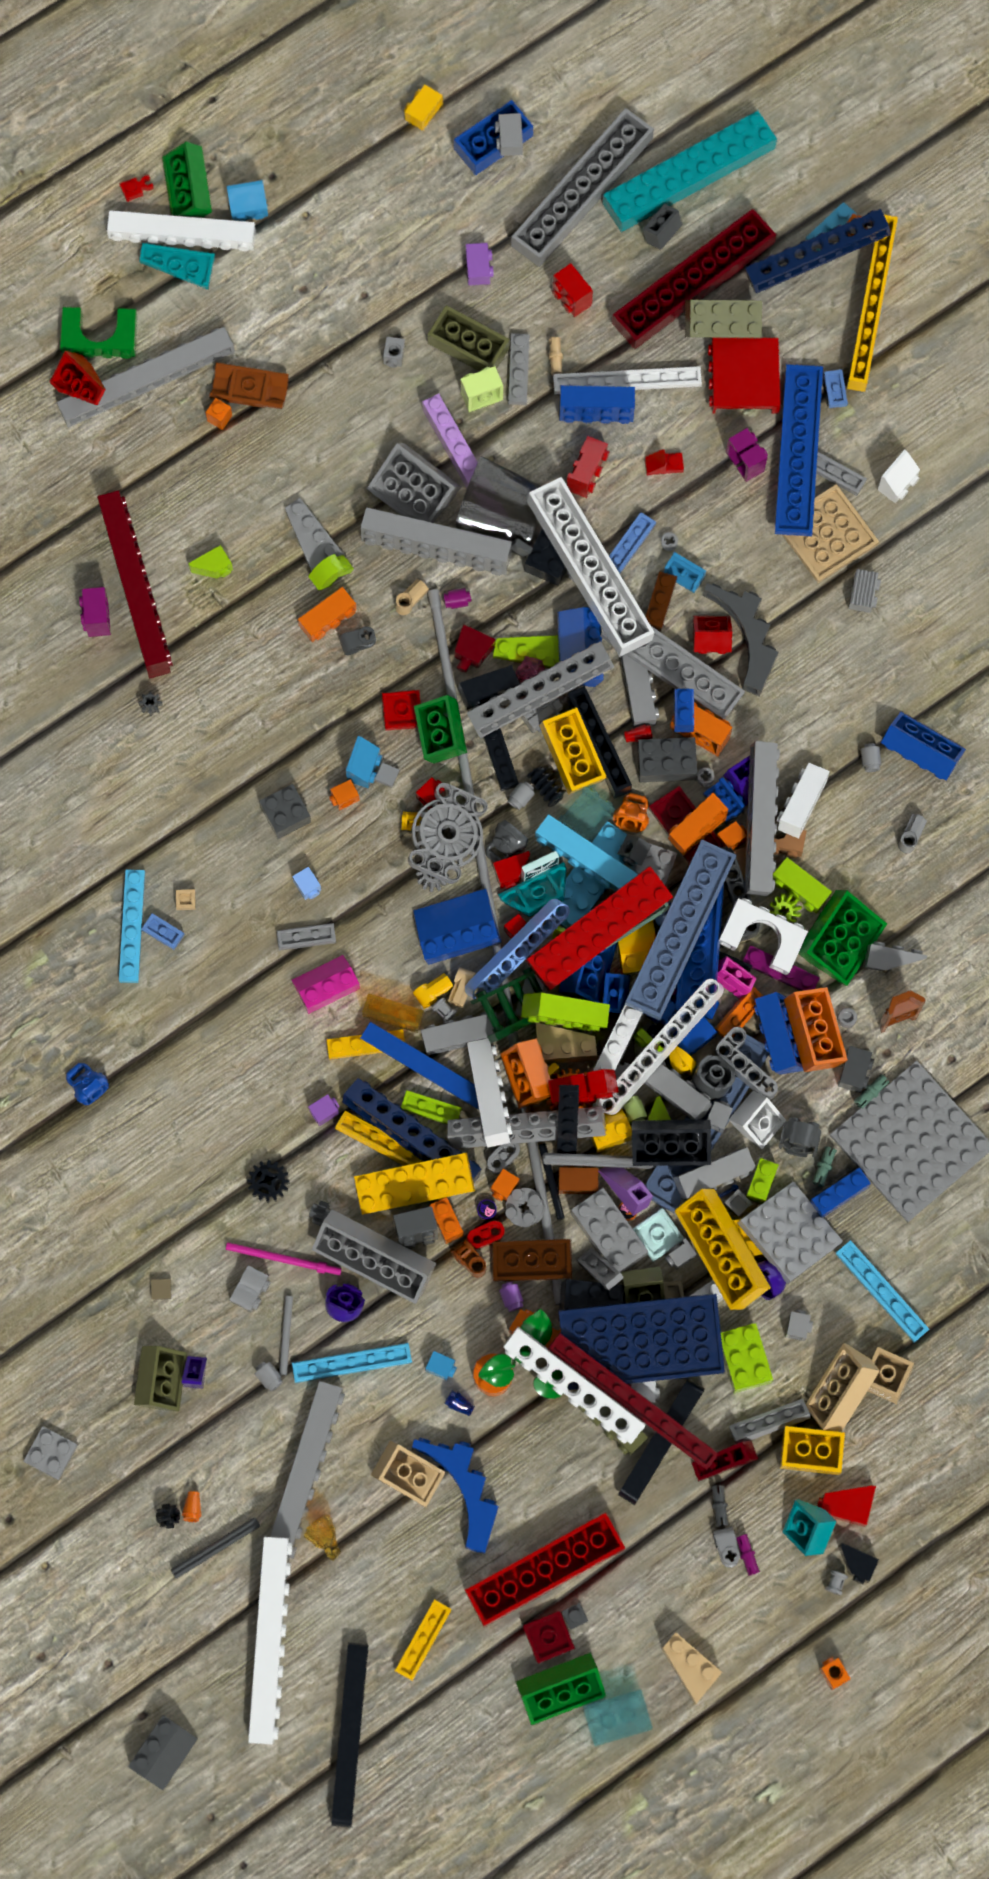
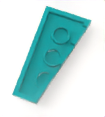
(181, 263)

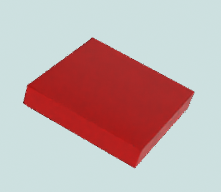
(400, 710)

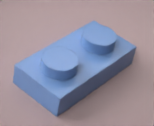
(835, 388)
(163, 931)

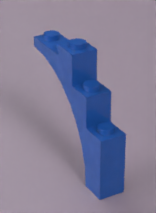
(457, 1463)

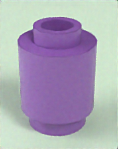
(511, 1296)

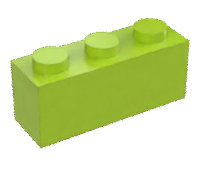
(801, 885)

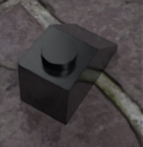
(858, 1564)

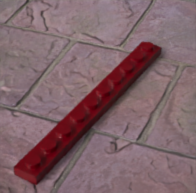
(633, 1401)

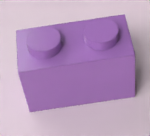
(478, 264)

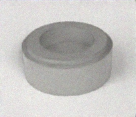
(847, 1017)

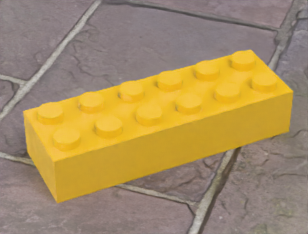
(722, 1249)

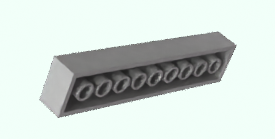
(582, 187)

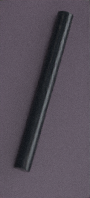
(552, 1185)

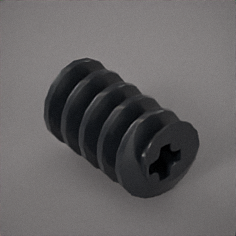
(546, 785)

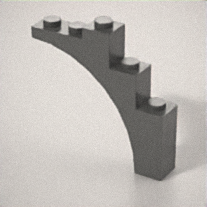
(743, 611)

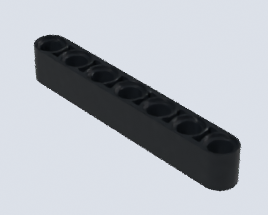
(659, 1445)

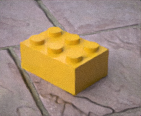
(812, 1450)

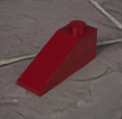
(727, 1460)

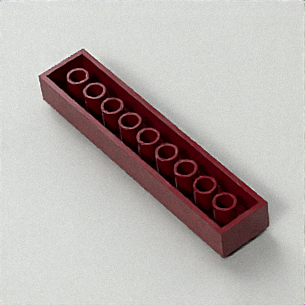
(693, 278)
(135, 584)

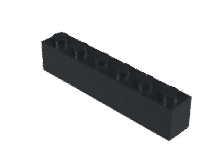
(617, 778)

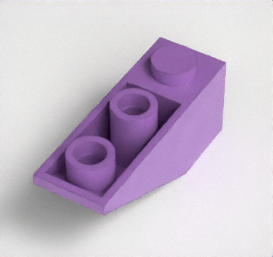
(627, 1188)

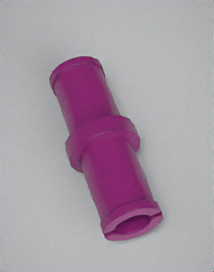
(747, 1554)

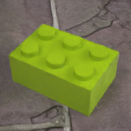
(745, 1358)

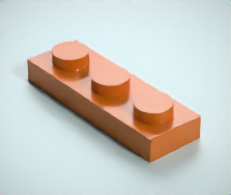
(739, 1013)

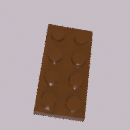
(532, 1260)

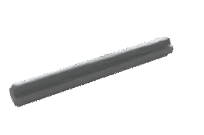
(215, 1547)

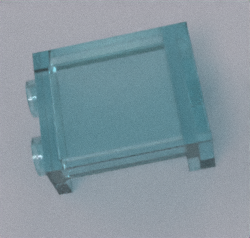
(588, 814)

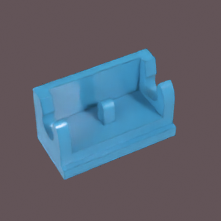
(687, 573)

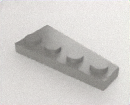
(310, 534)

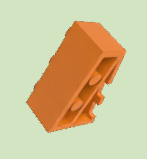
(698, 824)

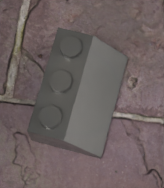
(163, 1752)

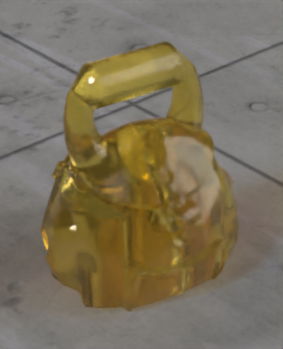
(323, 1535)

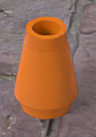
(192, 1507)

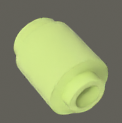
(635, 1109)

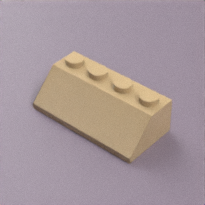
(841, 1389)

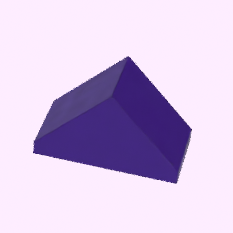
(194, 1372)

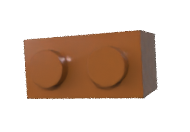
(578, 1180)

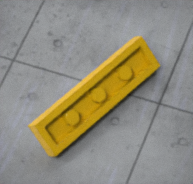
(354, 1046)
(423, 1640)

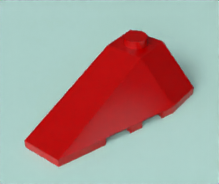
(77, 378)

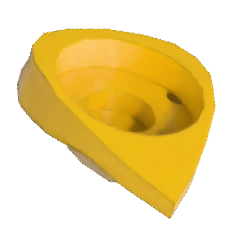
(682, 1061)

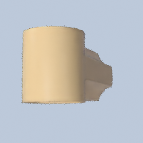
(411, 596)
(458, 995)

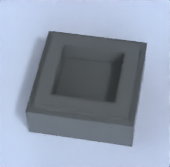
(521, 548)

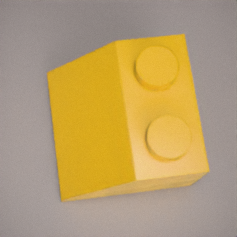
(617, 1131)

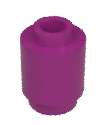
(457, 598)

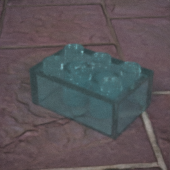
(617, 1718)

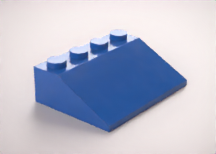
(456, 926)

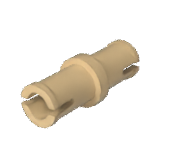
(555, 355)

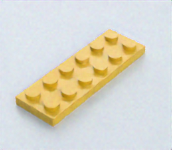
(414, 1183)

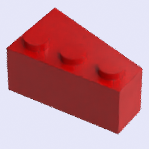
(587, 467)

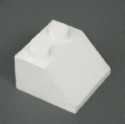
(899, 477)
(757, 1119)

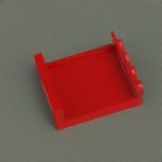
(744, 373)

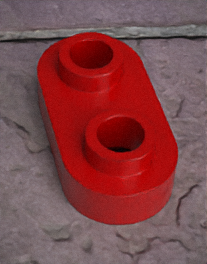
(485, 1234)

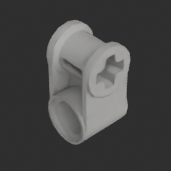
(726, 1543)

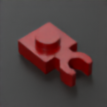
(134, 189)

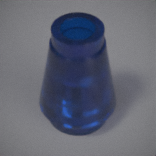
(459, 1403)

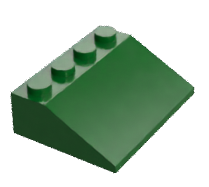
(841, 936)

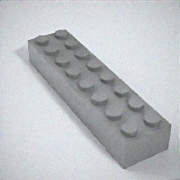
(436, 541)

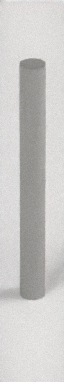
(286, 1335)

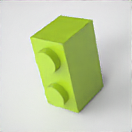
(762, 1181)

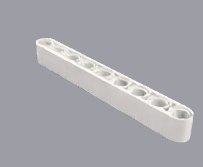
(669, 1042)

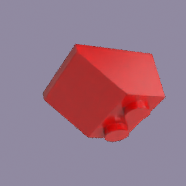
(712, 634)

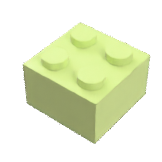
(481, 388)

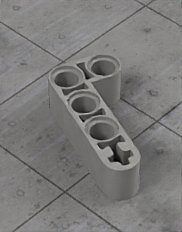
(749, 1067)

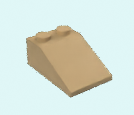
(408, 1473)

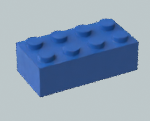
(478, 144)
(597, 404)

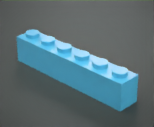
(583, 854)

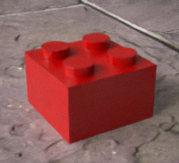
(572, 290)

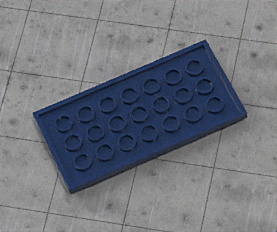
(650, 1337)

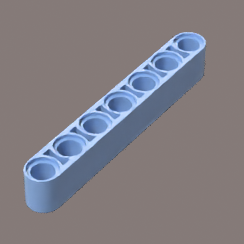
(525, 945)

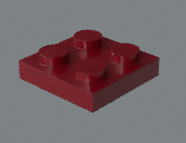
(548, 1637)

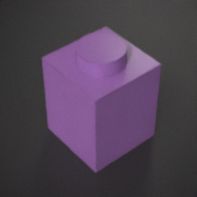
(324, 1109)

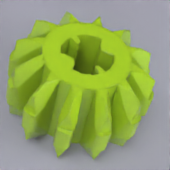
(789, 903)

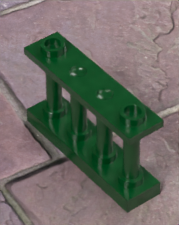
(514, 1023)

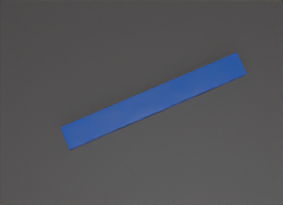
(421, 1064)

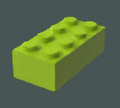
(565, 1011)

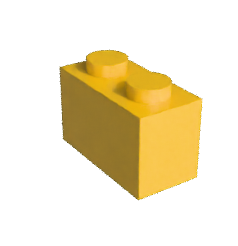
(423, 107)

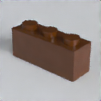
(661, 600)

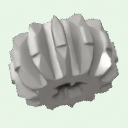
(426, 881)

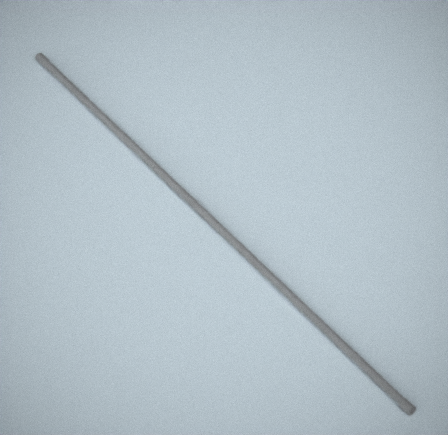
(435, 605)

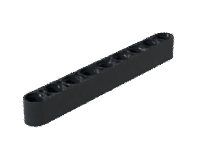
(349, 1735)

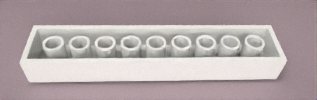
(590, 566)

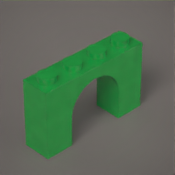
(121, 344)

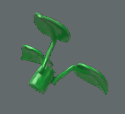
(499, 1369)

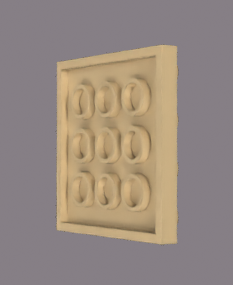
(836, 537)

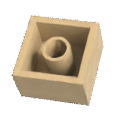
(892, 1375)

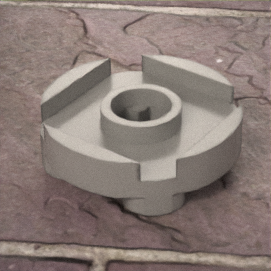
(530, 1216)

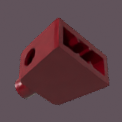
(472, 648)

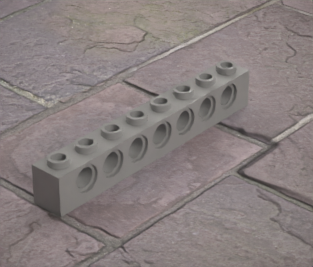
(536, 698)
(526, 1127)

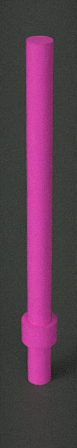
(321, 1267)

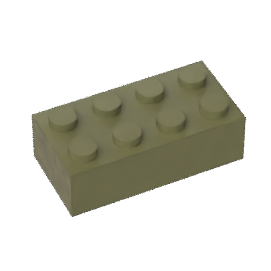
(723, 318)
(468, 340)

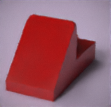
(664, 463)

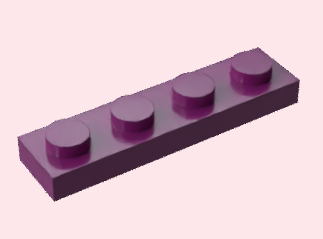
(796, 978)

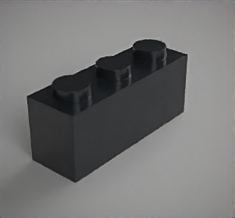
(483, 687)

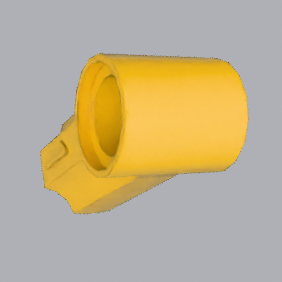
(428, 993)

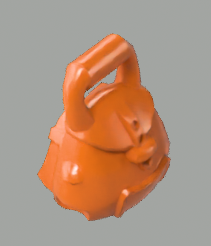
(632, 815)

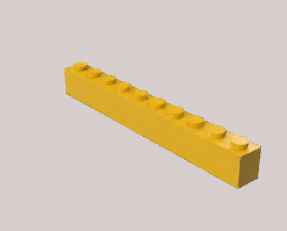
(871, 309)

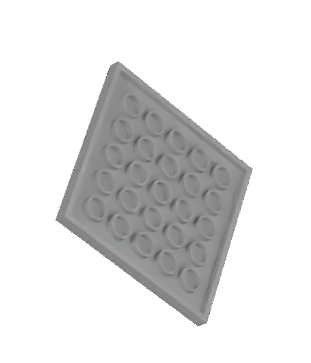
(912, 1141)

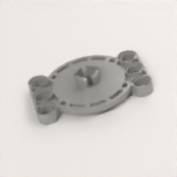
(462, 824)

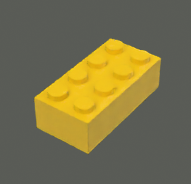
(572, 751)

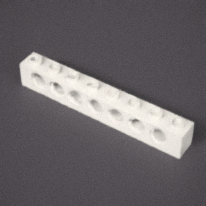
(520, 1338)

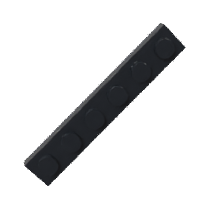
(567, 1119)

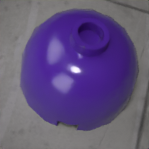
(773, 1278)
(344, 1302)

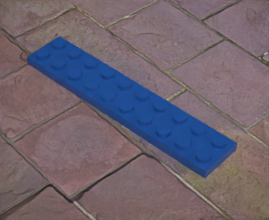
(799, 450)

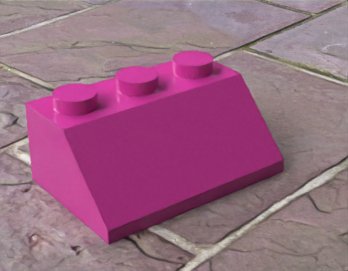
(326, 984)

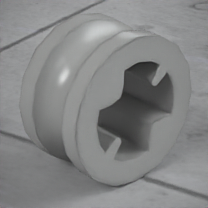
(668, 536)
(700, 774)

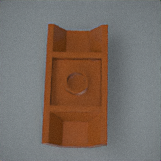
(249, 386)
(902, 1008)

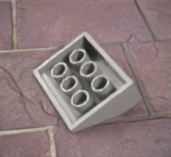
(413, 485)

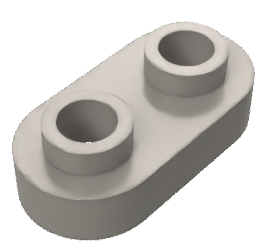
(503, 1157)

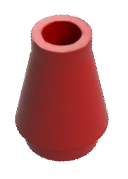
(639, 733)

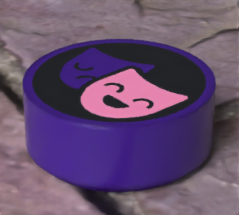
(486, 1209)

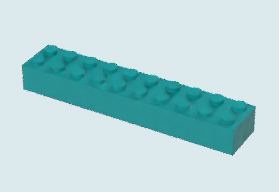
(689, 171)

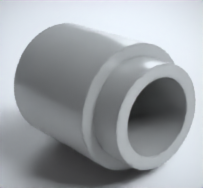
(871, 757)
(521, 795)
(268, 1376)

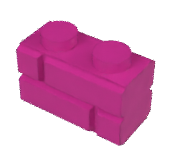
(734, 977)

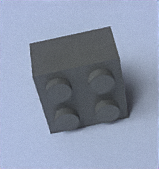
(285, 811)

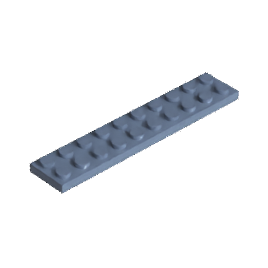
(680, 930)
(661, 1180)

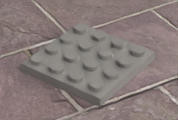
(790, 1232)

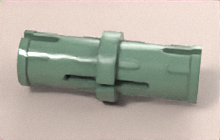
(871, 1091)
(824, 1166)

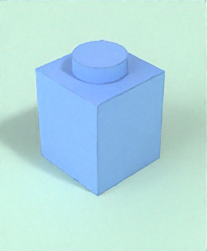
(307, 883)

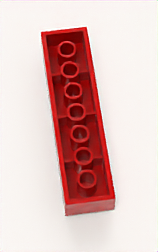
(599, 928)
(544, 1569)

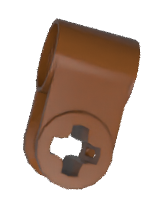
(467, 1257)

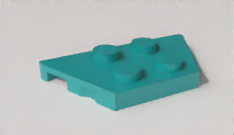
(537, 891)

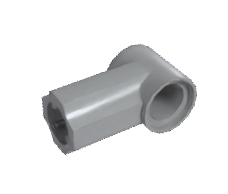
(912, 832)

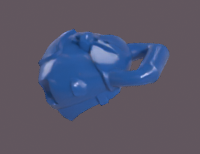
(88, 1085)

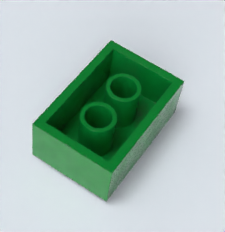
(440, 729)

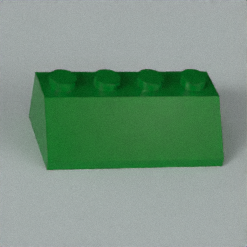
(187, 181)
(561, 1688)

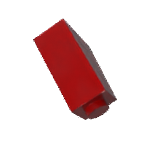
(849, 1504)

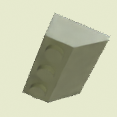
(160, 1378)

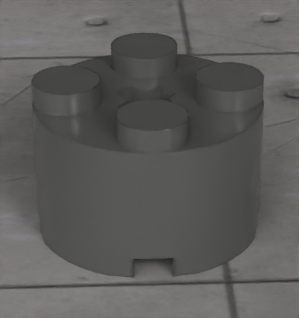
(714, 1076)
(800, 1137)

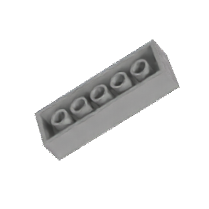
(373, 1256)

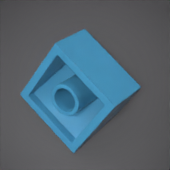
(247, 201)
(363, 763)

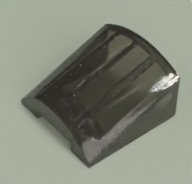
(498, 504)

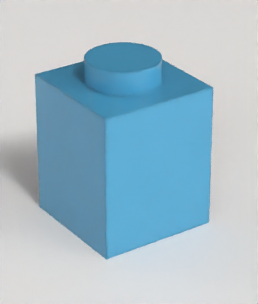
(441, 1366)

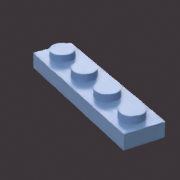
(631, 541)

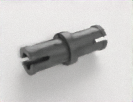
(720, 1506)

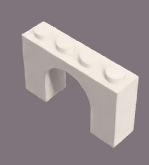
(789, 935)

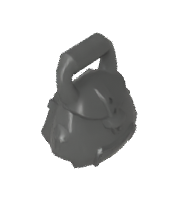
(506, 840)

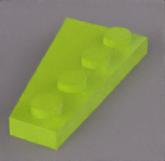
(538, 647)

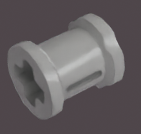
(444, 1010)
(836, 1582)

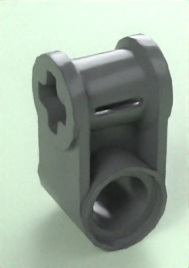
(355, 640)

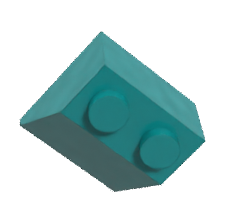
(809, 1527)

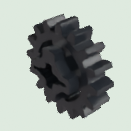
(276, 1178)

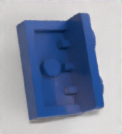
(725, 793)

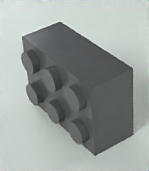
(667, 759)
(416, 1227)

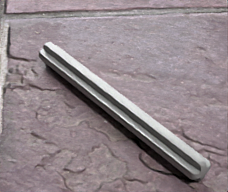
(590, 1160)

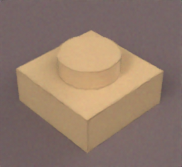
(185, 899)

